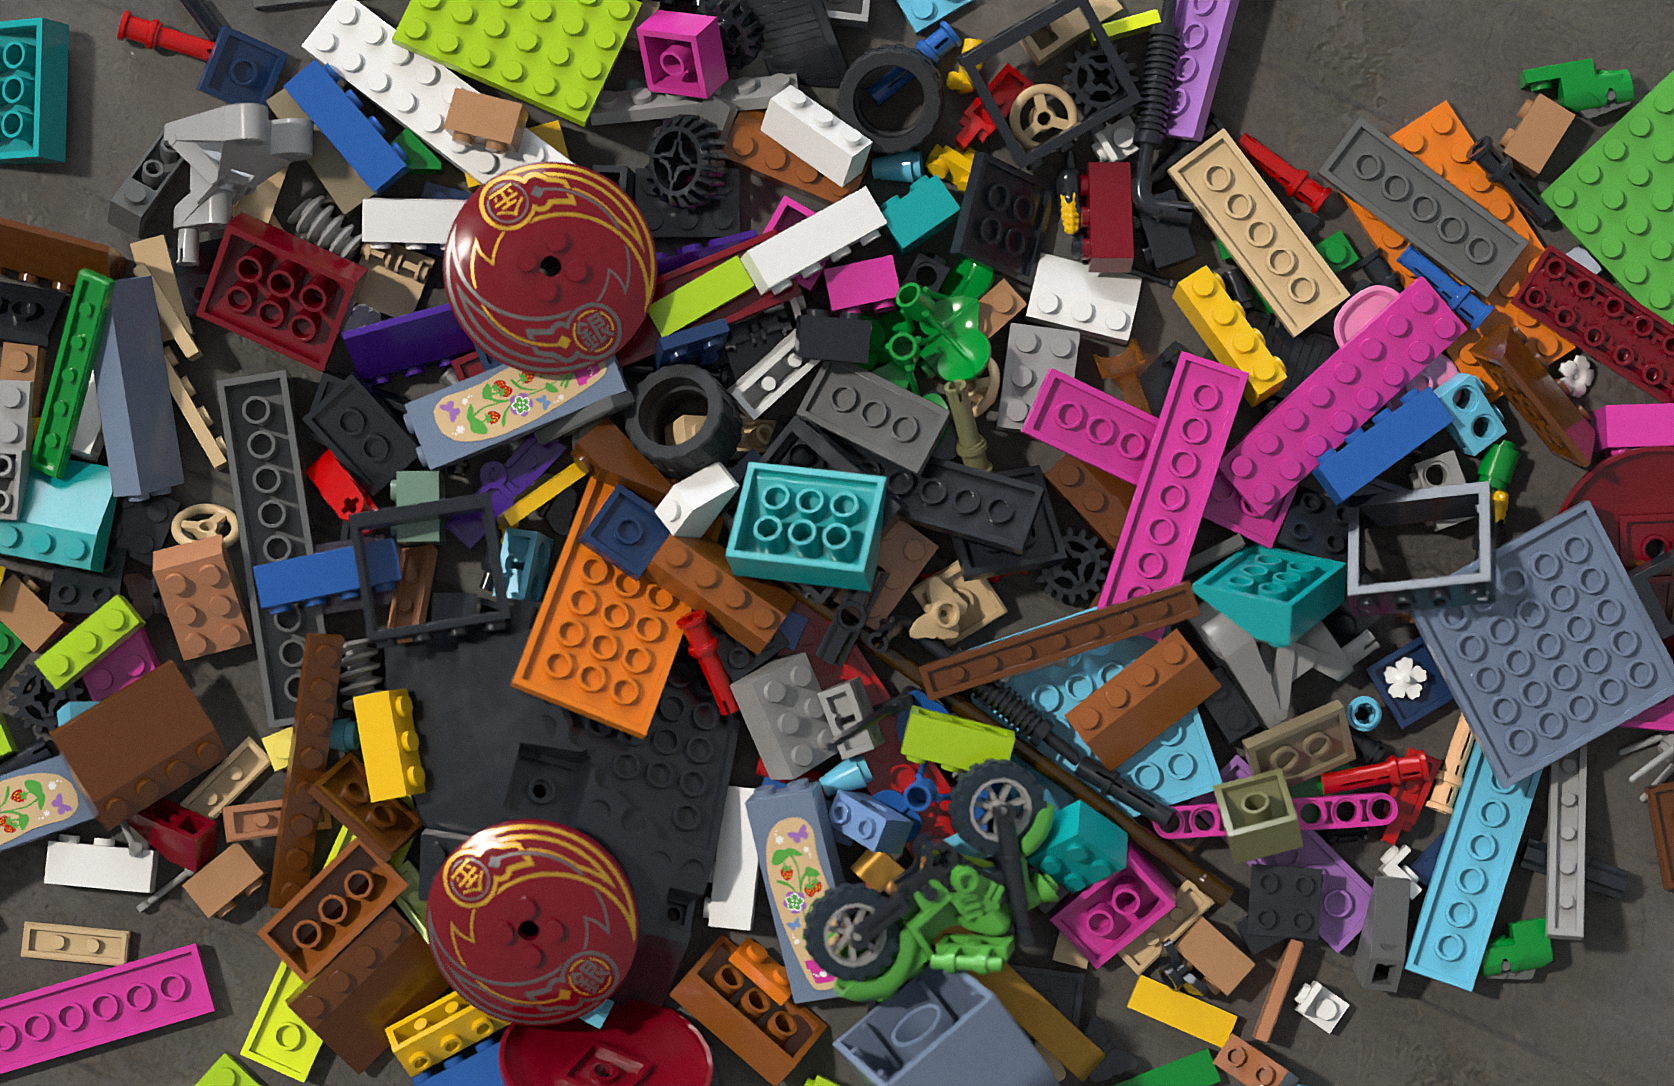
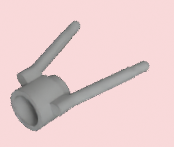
(1666, 751)

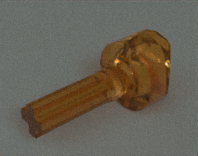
(1123, 369)

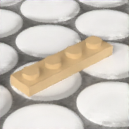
(198, 418)

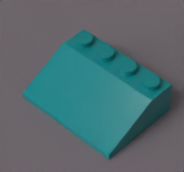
(33, 91)
(63, 518)
(808, 526)
(1274, 591)

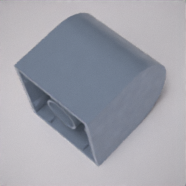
(942, 1034)

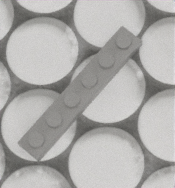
(648, 105)
(1566, 846)

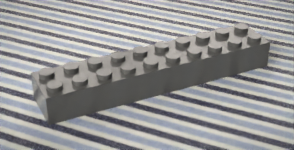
(272, 523)

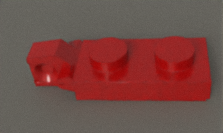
(975, 121)
(1409, 799)

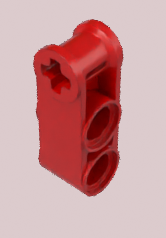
(339, 487)

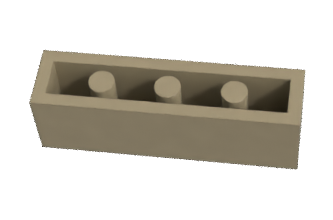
(328, 164)

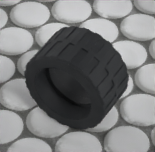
(929, 78)
(664, 392)

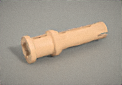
(1450, 778)

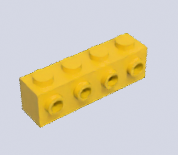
(1229, 334)
(439, 1032)

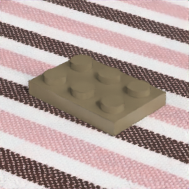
(1303, 745)

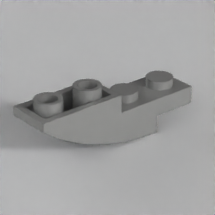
(15, 444)

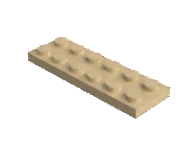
(1258, 233)

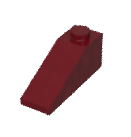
(177, 833)

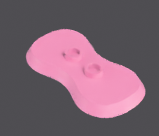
(1364, 308)

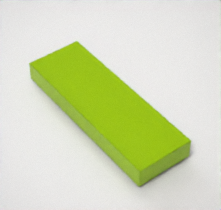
(701, 297)

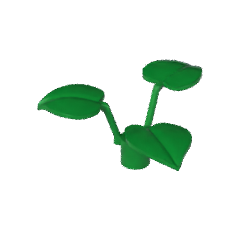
(953, 313)
(972, 350)

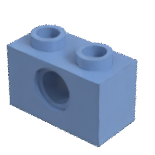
(869, 822)

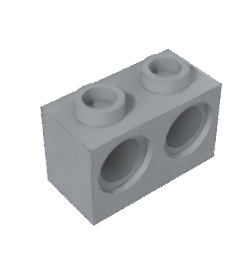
(1451, 476)
(844, 707)

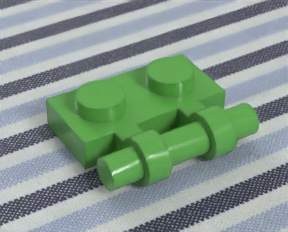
(972, 953)

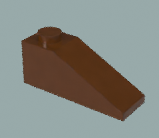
(614, 460)

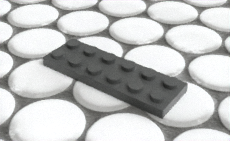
(1422, 208)

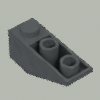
(145, 188)
(1384, 935)

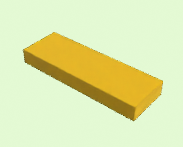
(539, 496)
(1182, 1011)

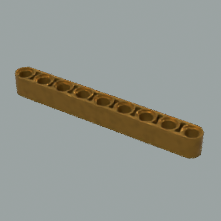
(1010, 989)

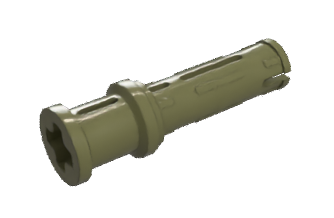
(971, 444)

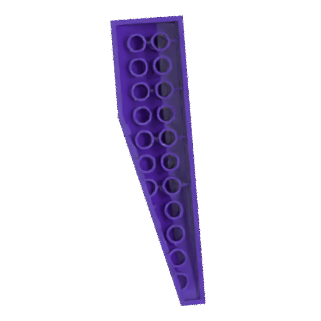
(436, 337)

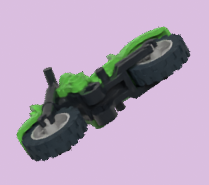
(895, 926)

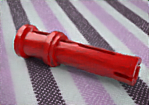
(154, 34)
(1296, 182)
(704, 648)
(1393, 771)

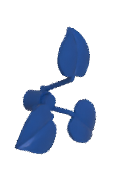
(924, 791)

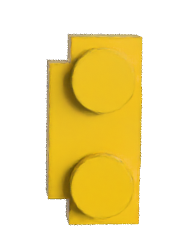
(951, 165)

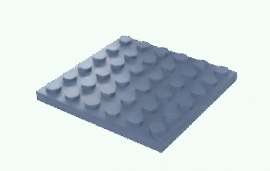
(1555, 653)

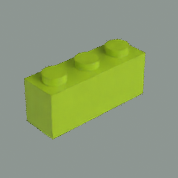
(90, 642)
(953, 740)

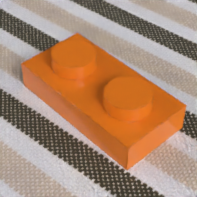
(762, 970)

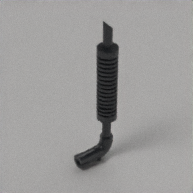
(1153, 117)
(993, 692)

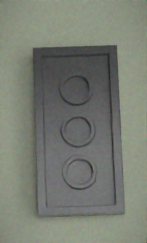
(875, 414)

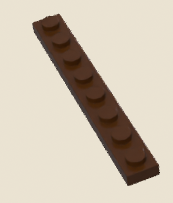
(1059, 640)
(305, 766)

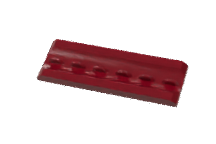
(1600, 322)

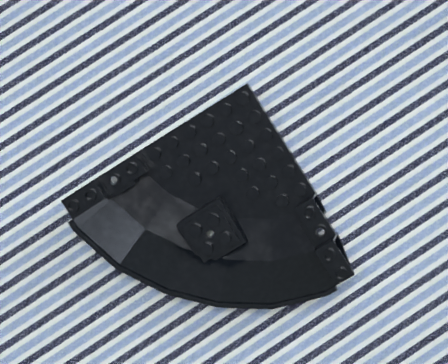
(643, 799)

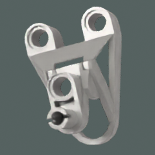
(229, 157)
(1267, 675)

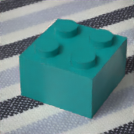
(919, 214)
(1080, 848)

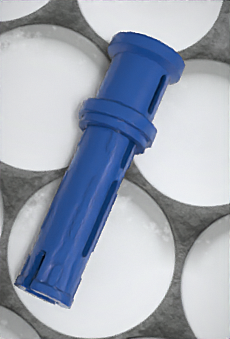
(881, 92)
(1457, 297)

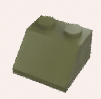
(1258, 816)

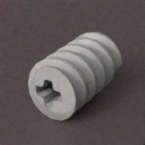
(325, 228)
(359, 671)

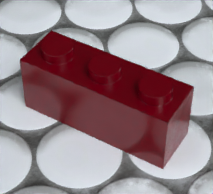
(1107, 217)

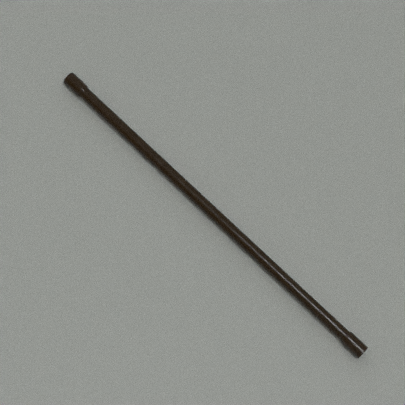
(1203, 880)

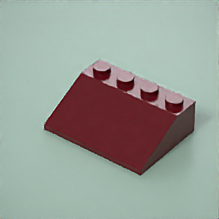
(281, 291)

